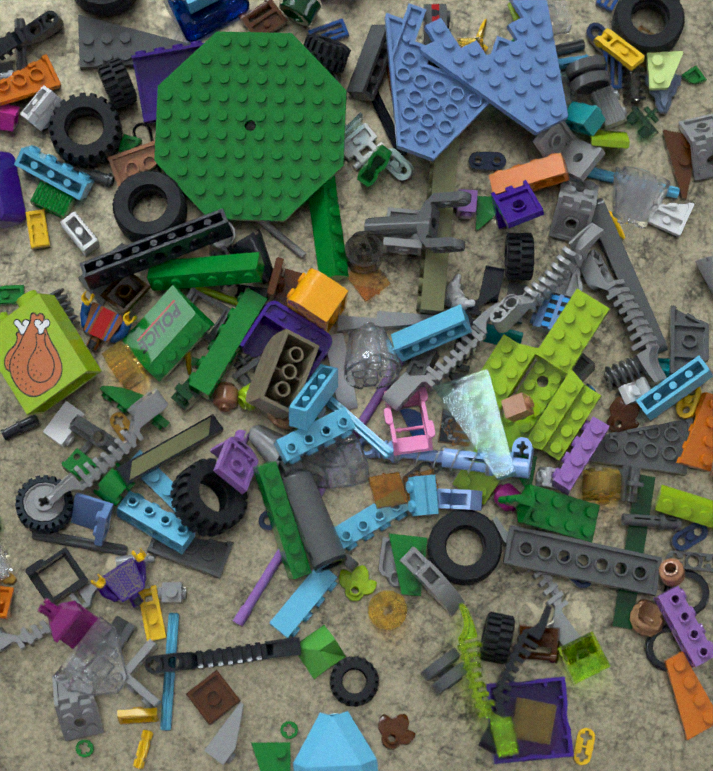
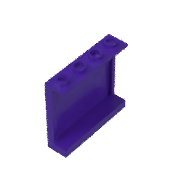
(153, 69)

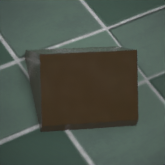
(125, 293)

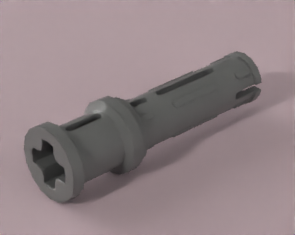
(661, 521)

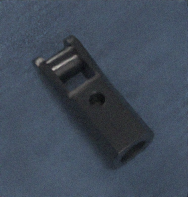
(260, 290)

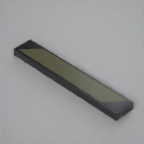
(169, 449)

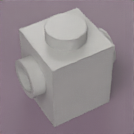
(172, 593)

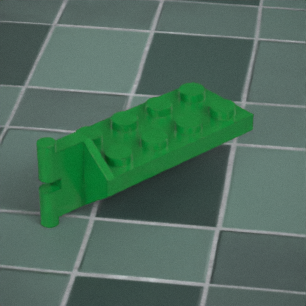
(554, 512)

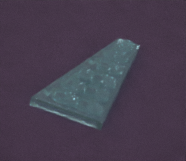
(478, 414)

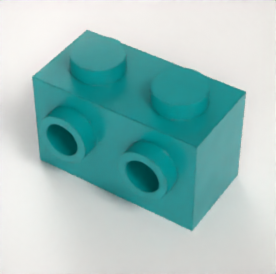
(584, 118)

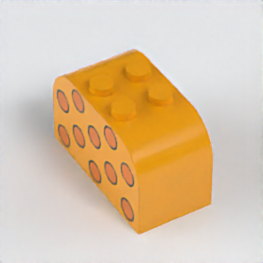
(318, 299)

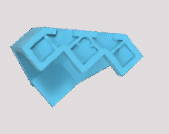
(335, 746)

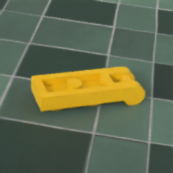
(619, 49)
(152, 615)

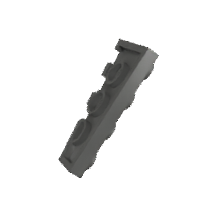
(201, 555)

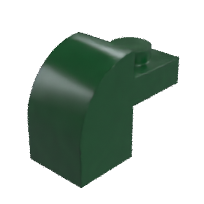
(184, 396)

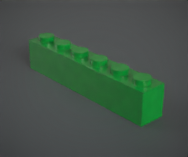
(328, 232)
(207, 271)
(227, 344)
(282, 520)

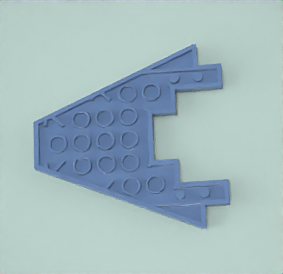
(515, 79)
(426, 100)

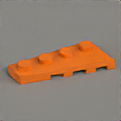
(29, 81)
(699, 445)
(690, 697)

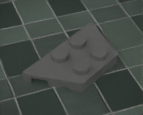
(687, 339)

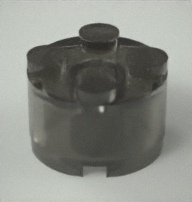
(364, 242)

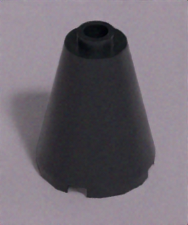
(251, 244)

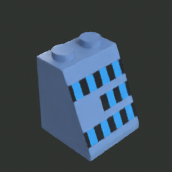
(548, 313)

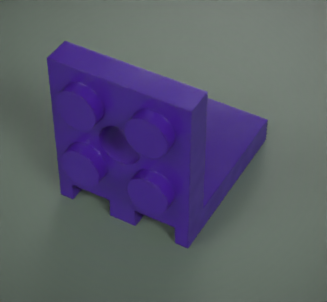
(516, 206)

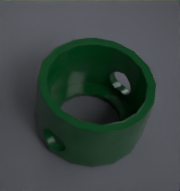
(300, 11)

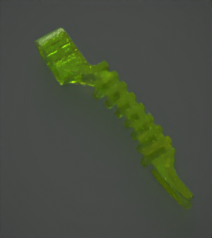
(502, 727)

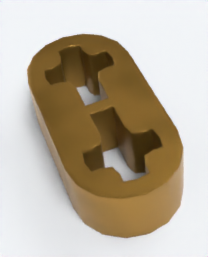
(117, 428)

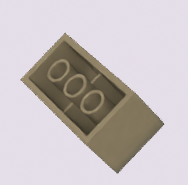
(281, 373)

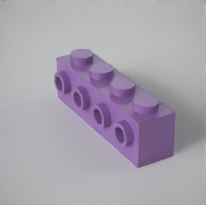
(579, 457)
(684, 626)

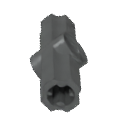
(87, 430)

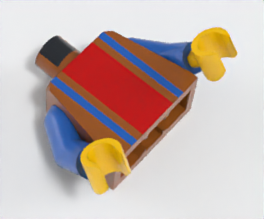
(103, 324)

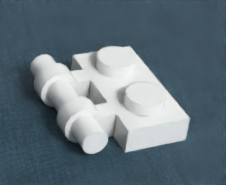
(358, 141)

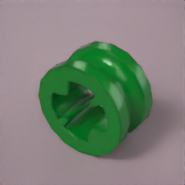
(293, 725)
(79, 751)

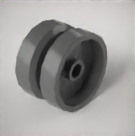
(588, 75)
(446, 672)

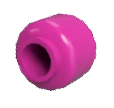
(505, 490)

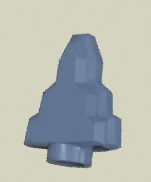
(663, 98)

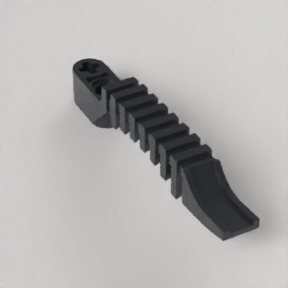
(26, 36)
(489, 293)
(229, 656)
(487, 740)

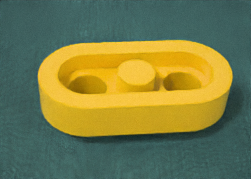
(690, 402)

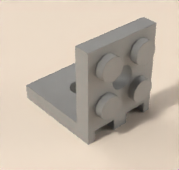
(700, 137)
(571, 150)
(576, 202)
(402, 243)
(132, 668)
(74, 705)

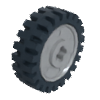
(44, 518)

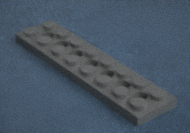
(572, 569)

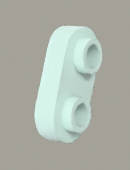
(397, 165)

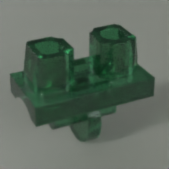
(637, 115)

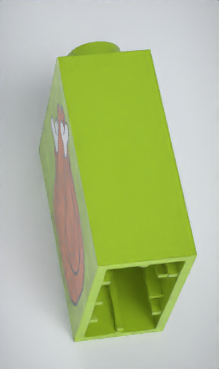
(42, 353)

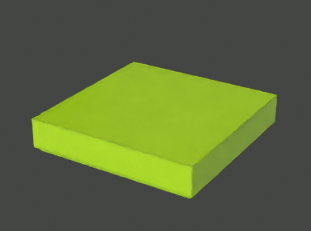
(610, 139)

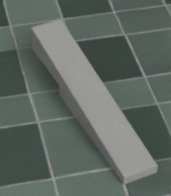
(385, 319)

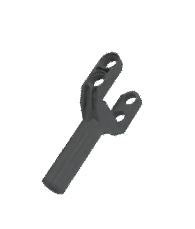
(425, 223)

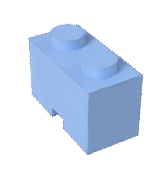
(459, 499)

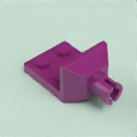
(67, 621)

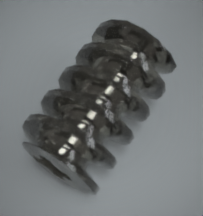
(632, 85)

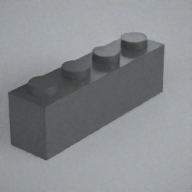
(370, 65)

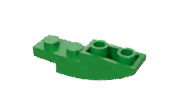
(126, 398)

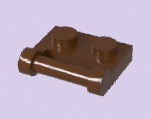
(268, 22)
(549, 639)

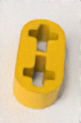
(579, 745)

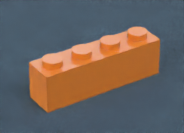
(538, 174)

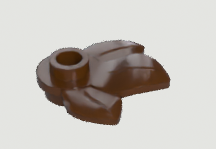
(624, 413)
(397, 728)

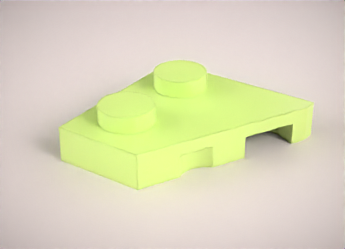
(661, 68)

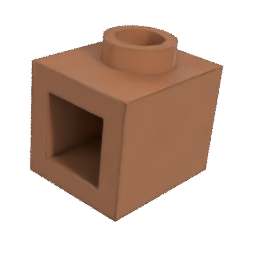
(518, 407)

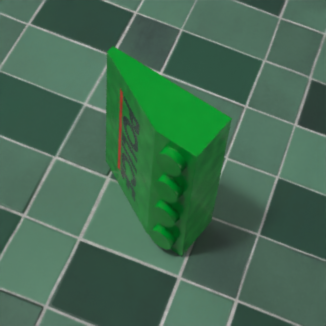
(168, 333)

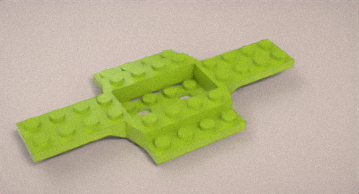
(556, 361)

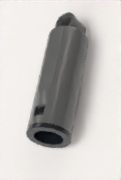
(312, 518)

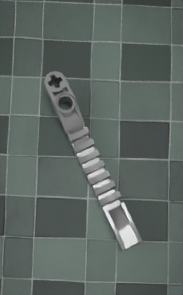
(597, 277)
(515, 306)
(408, 385)
(141, 413)
(567, 631)
(7, 640)

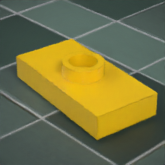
(37, 229)
(137, 715)

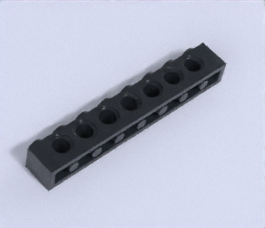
(156, 249)

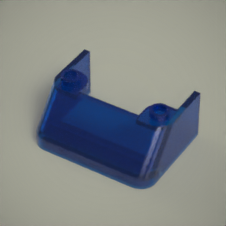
(205, 20)

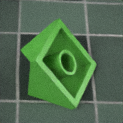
(320, 652)

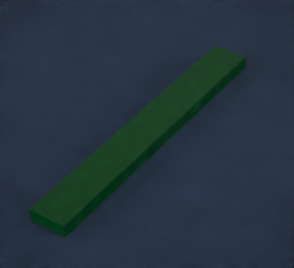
(634, 541)

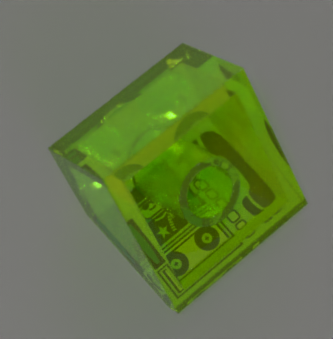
(583, 658)

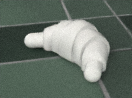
(454, 295)

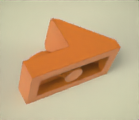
(6, 597)

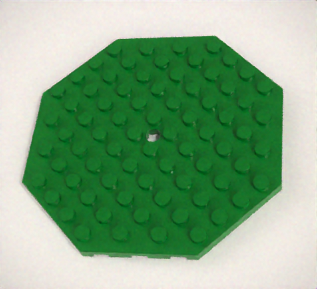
(258, 80)

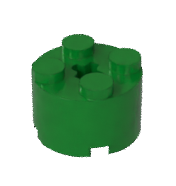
(112, 487)

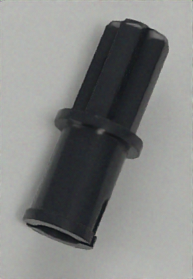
(20, 427)

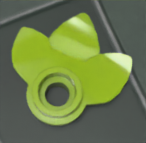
(357, 580)

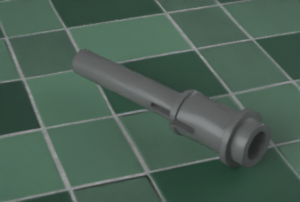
(97, 176)

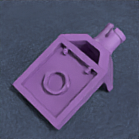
(235, 461)

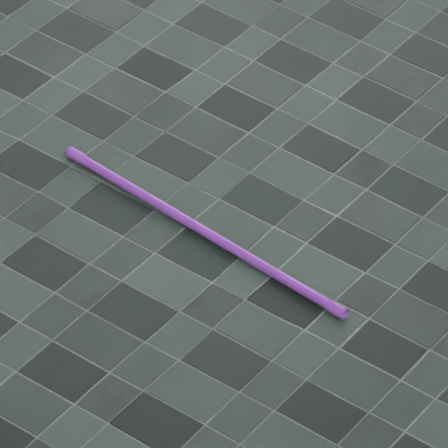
(245, 610)

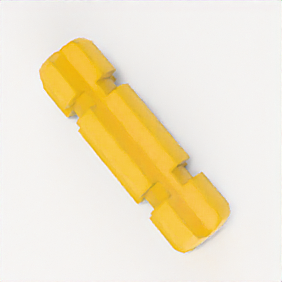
(143, 748)

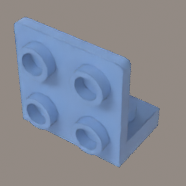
(92, 514)

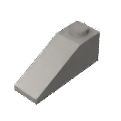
(225, 741)

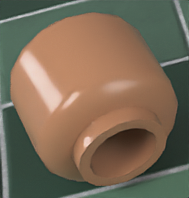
(225, 396)
(672, 572)

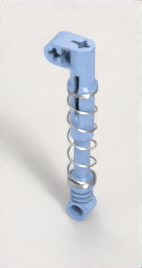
(461, 458)

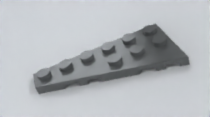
(106, 41)
(646, 447)

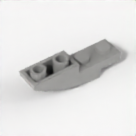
(432, 580)

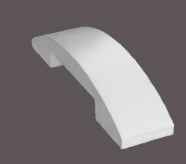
(344, 393)

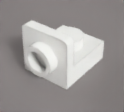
(632, 391)
(543, 477)

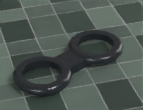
(665, 629)

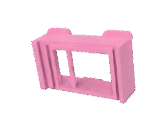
(415, 443)

